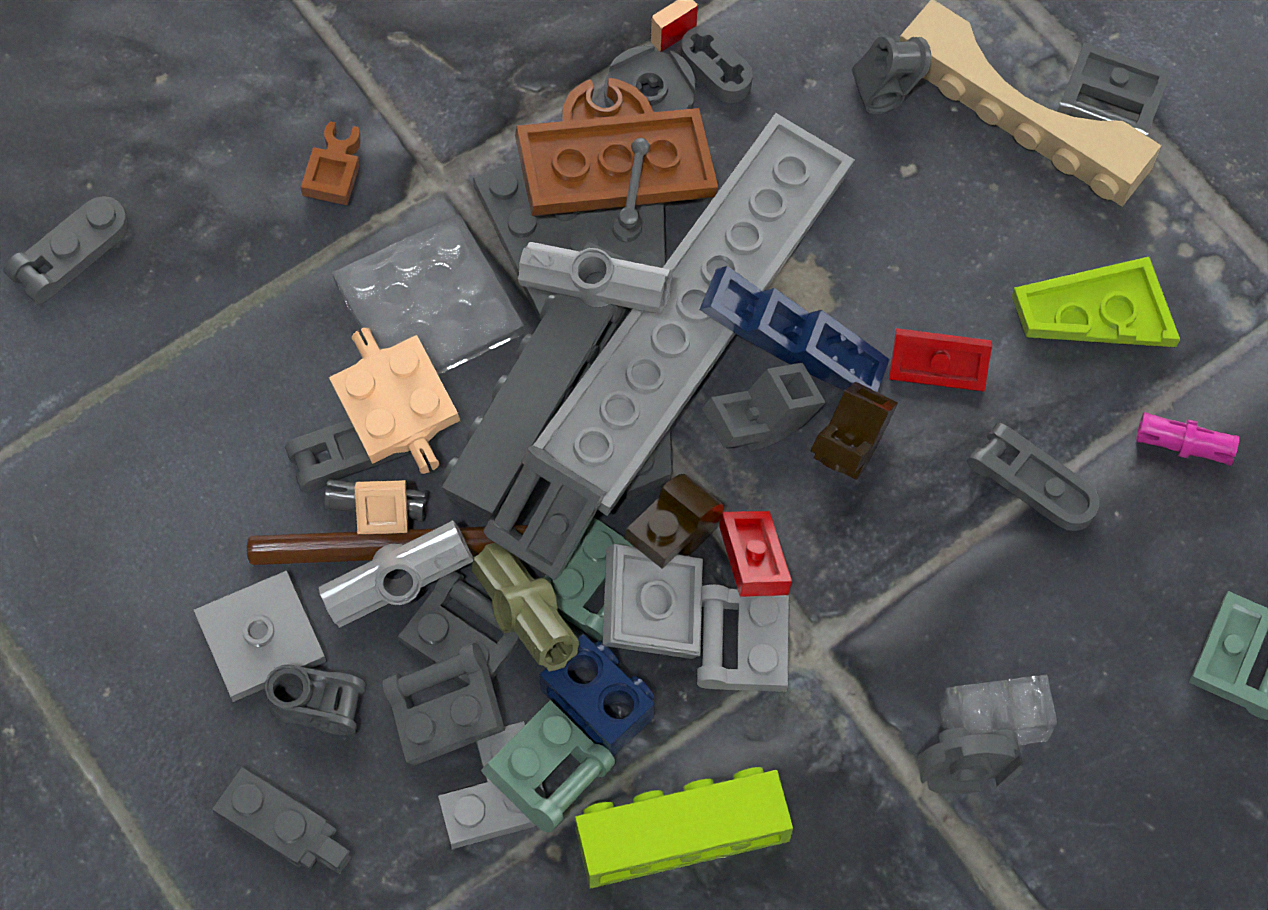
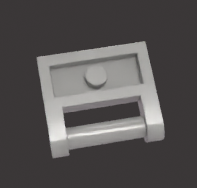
(760, 641)

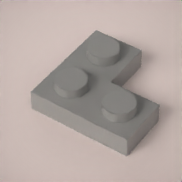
(483, 809)

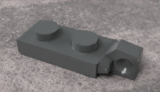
(280, 823)

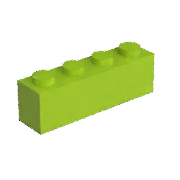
(682, 827)

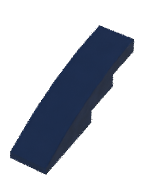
(793, 333)

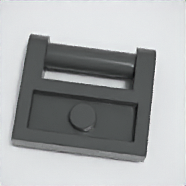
(1116, 81)
(558, 519)
(439, 634)
(449, 719)

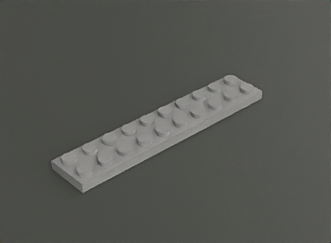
(662, 358)

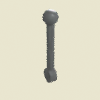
(629, 216)

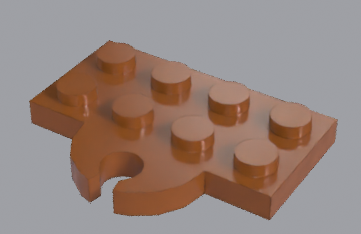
(590, 159)

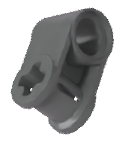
(890, 72)
(318, 700)

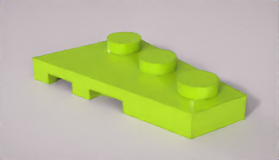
(1099, 305)

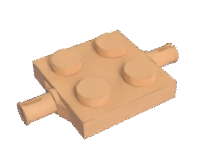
(395, 399)

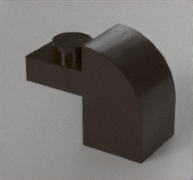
(854, 430)
(675, 521)

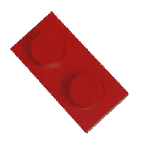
(940, 359)
(755, 553)

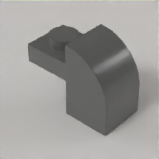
(767, 412)

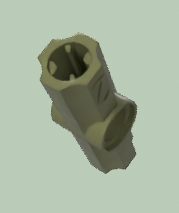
(525, 607)

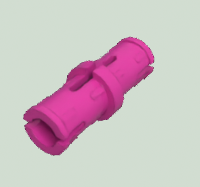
(1187, 438)

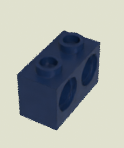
(586, 702)

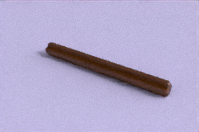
(344, 545)

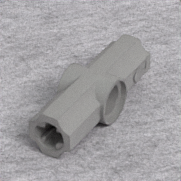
(623, 285)
(368, 588)

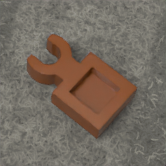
(334, 170)

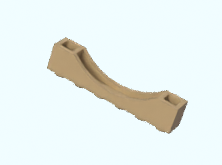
(1100, 153)

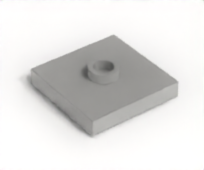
(650, 605)
(258, 632)

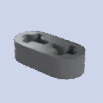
(721, 60)

